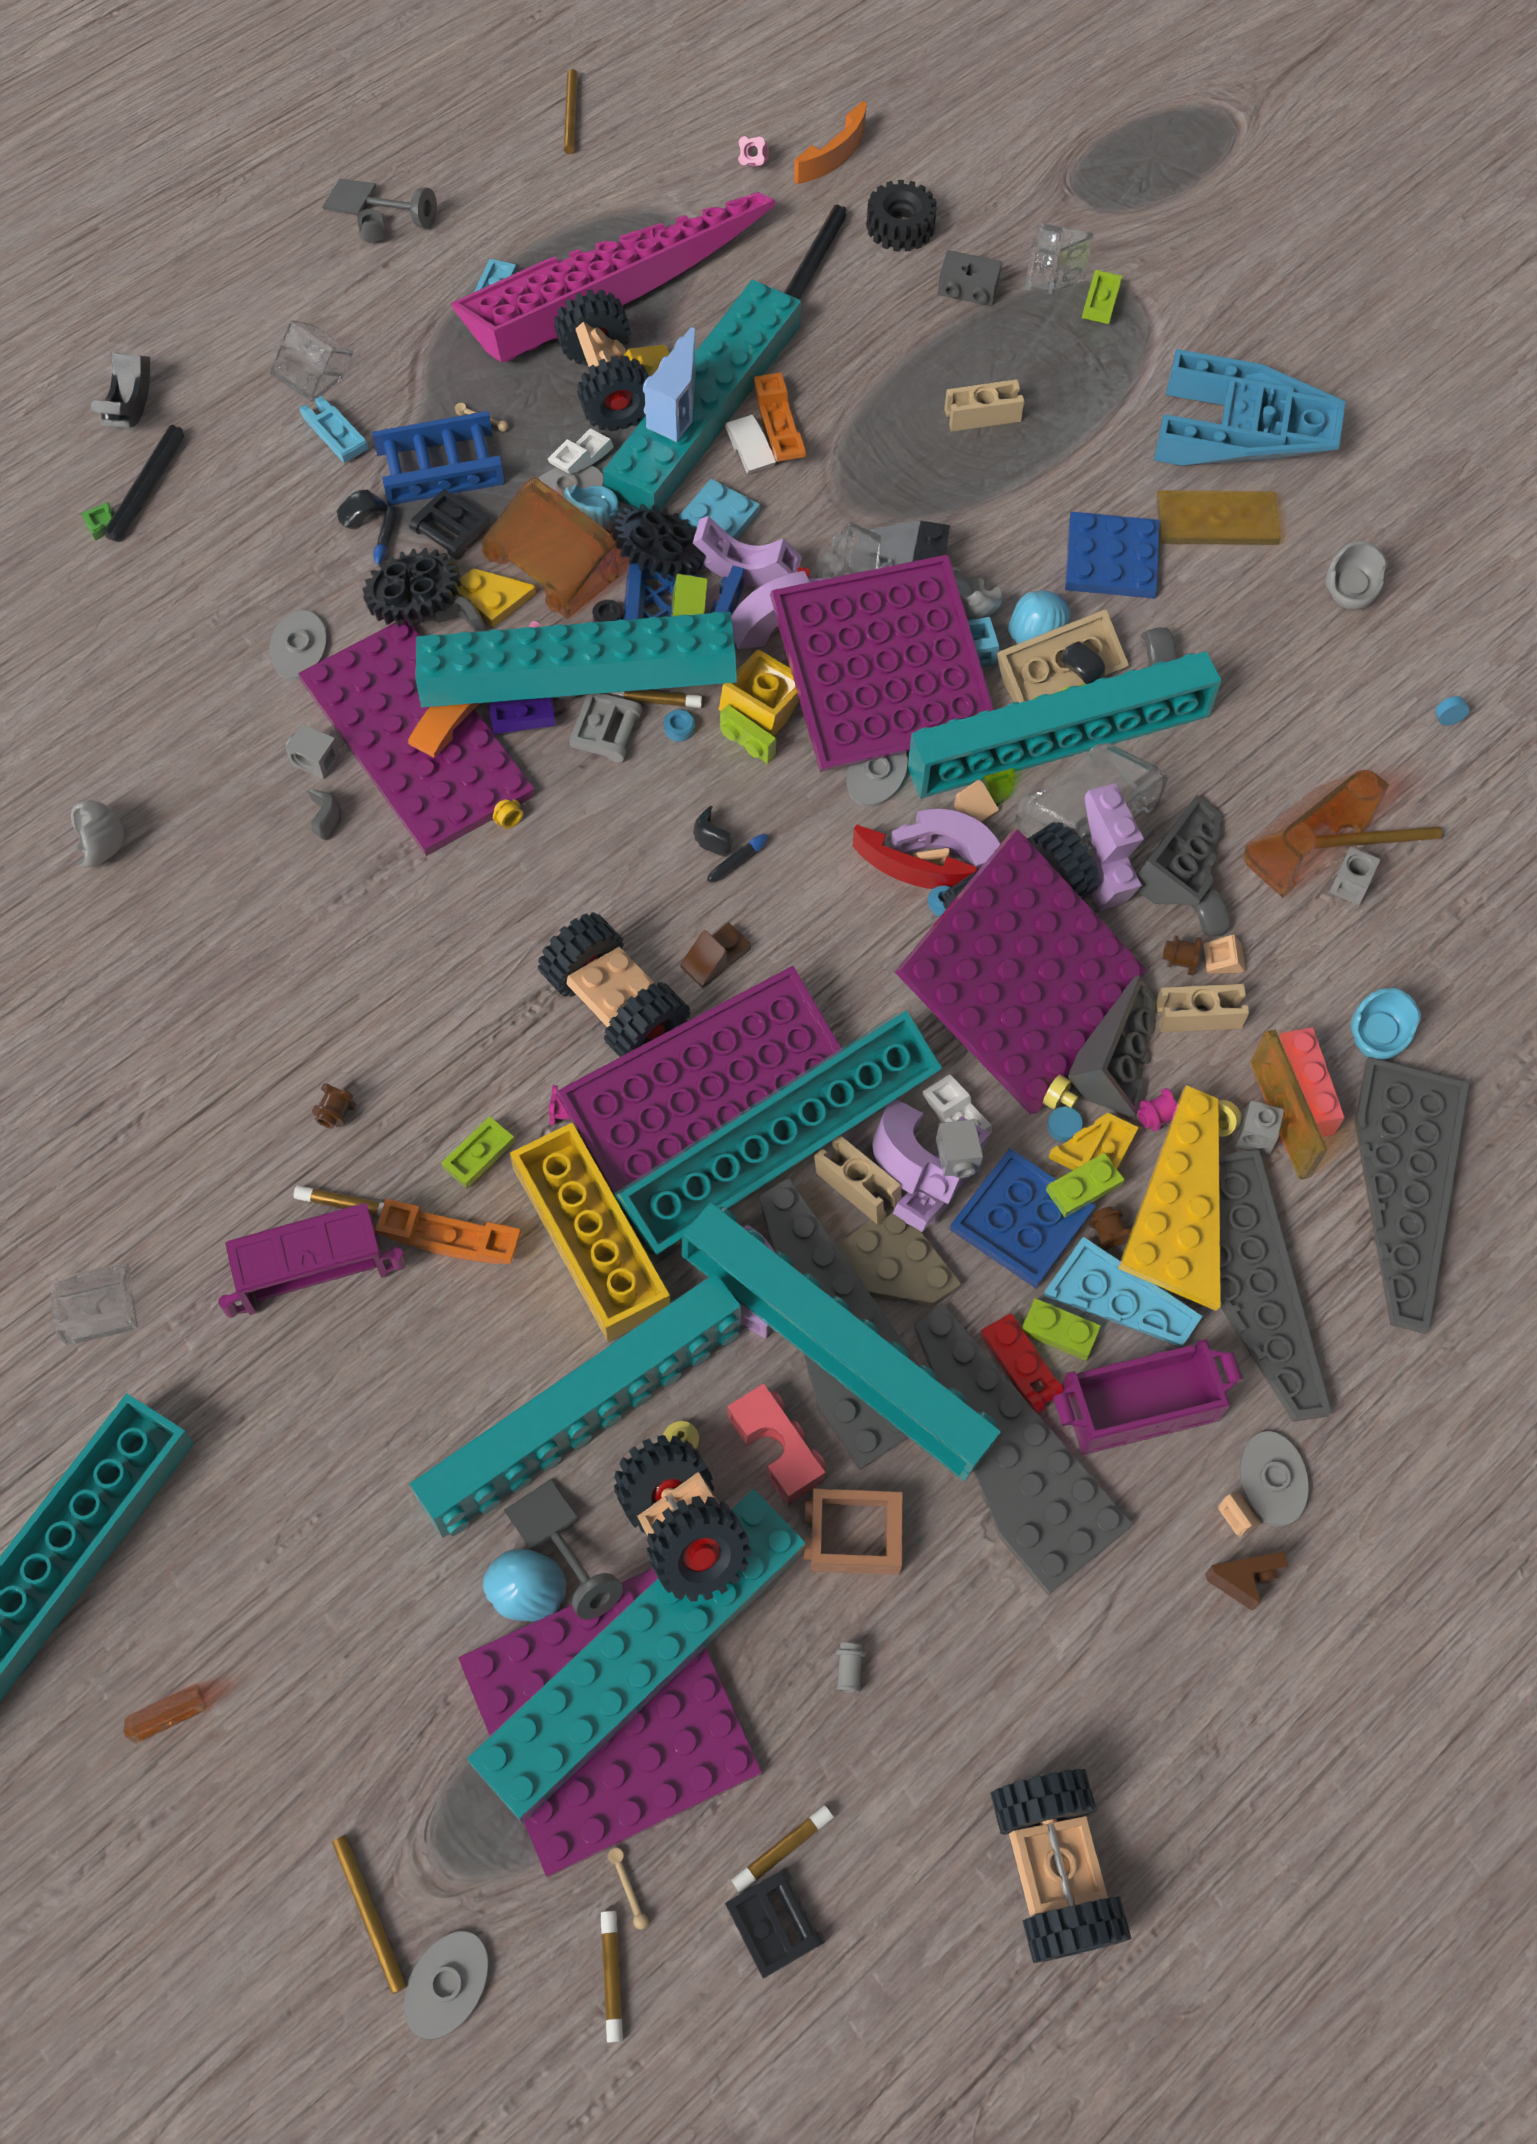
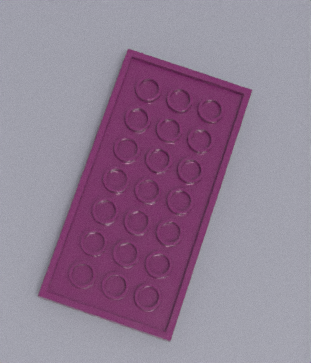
(375, 707)
(696, 1077)

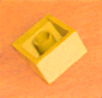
(762, 692)

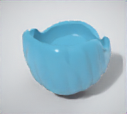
(595, 502)
(1038, 614)
(1385, 1023)
(525, 1585)

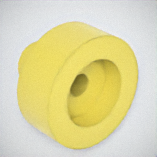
(1059, 1093)
(1229, 1117)
(684, 1430)

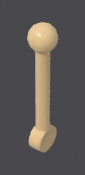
(461, 409)
(616, 1857)

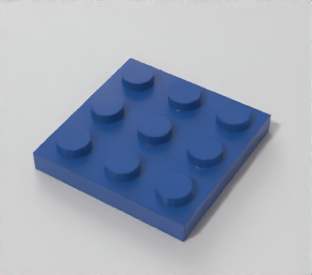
(1112, 555)
(1017, 1219)

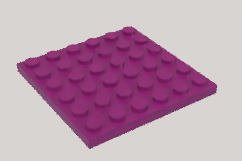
(879, 658)
(1020, 970)
(656, 1767)

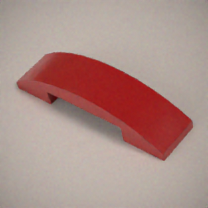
(905, 867)

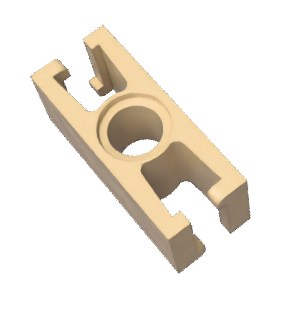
(984, 405)
(1207, 996)
(857, 1166)

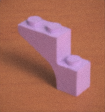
(1113, 841)

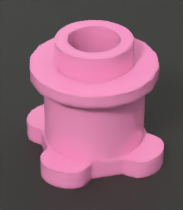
(747, 146)

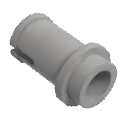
(849, 1667)

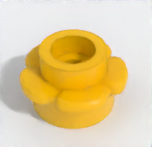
(507, 813)

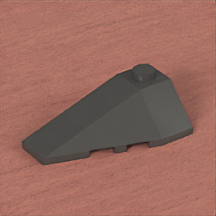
(1184, 858)
(1113, 1056)

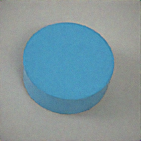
(1452, 710)
(679, 725)
(1064, 1123)

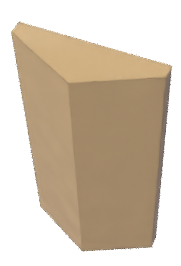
(1037, 665)

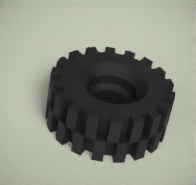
(902, 201)

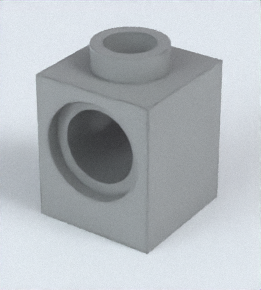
(312, 751)
(1353, 886)
(1259, 1127)
(959, 1148)

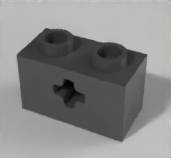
(969, 277)

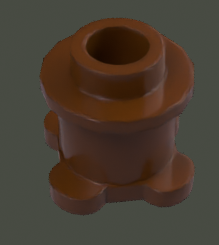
(1182, 953)
(333, 1106)
(1110, 1228)

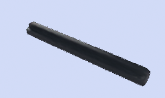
(816, 252)
(144, 483)

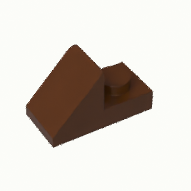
(714, 954)
(1239, 1576)

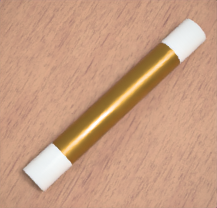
(660, 698)
(335, 1199)
(782, 1849)
(611, 1977)

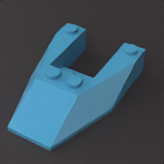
(1261, 419)

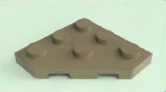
(898, 1262)

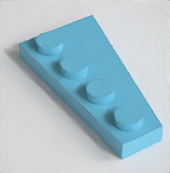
(1097, 1286)

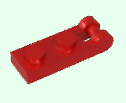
(1021, 1361)

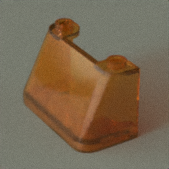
(553, 546)
(1339, 804)

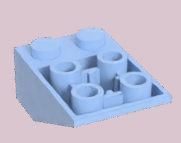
(671, 390)

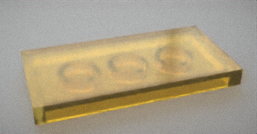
(1218, 517)
(1283, 1091)

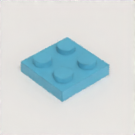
(723, 505)

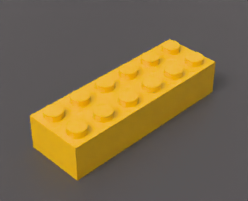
(590, 1231)

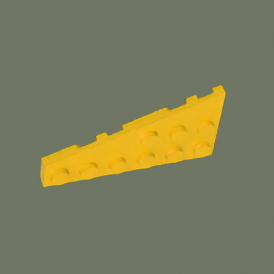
(1179, 1217)

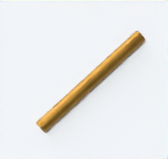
(570, 111)
(1378, 837)
(369, 1914)

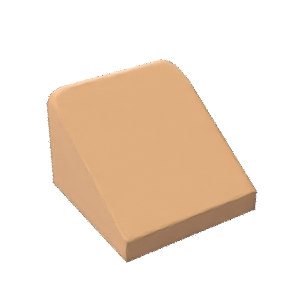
(976, 802)
(935, 856)
(1224, 955)
(1238, 1514)

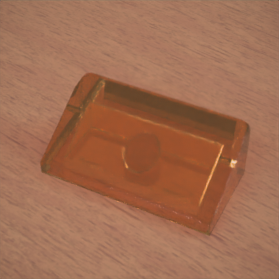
(164, 1714)

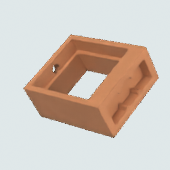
(887, 1564)

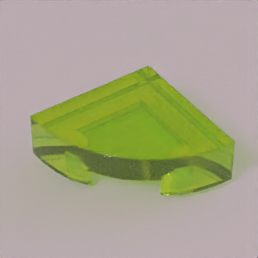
(1000, 785)

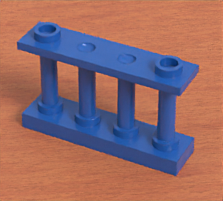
(430, 481)

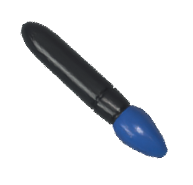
(386, 530)
(737, 858)

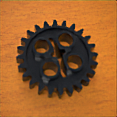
(657, 541)
(432, 585)

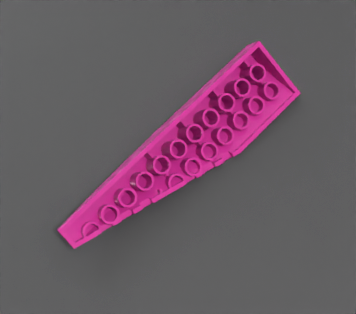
(522, 308)

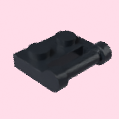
(453, 515)
(762, 1929)

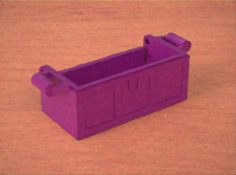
(305, 1256)
(1146, 1396)

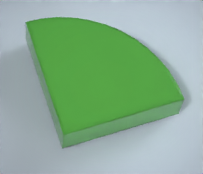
(97, 519)

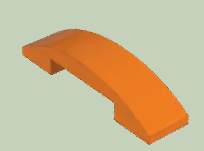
(817, 163)
(777, 417)
(437, 726)
(446, 1235)

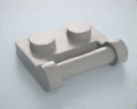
(596, 721)

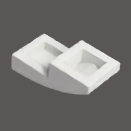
(750, 443)
(586, 451)
(952, 1101)

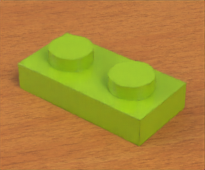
(1102, 297)
(748, 734)
(478, 1152)
(1084, 1185)
(1060, 1329)

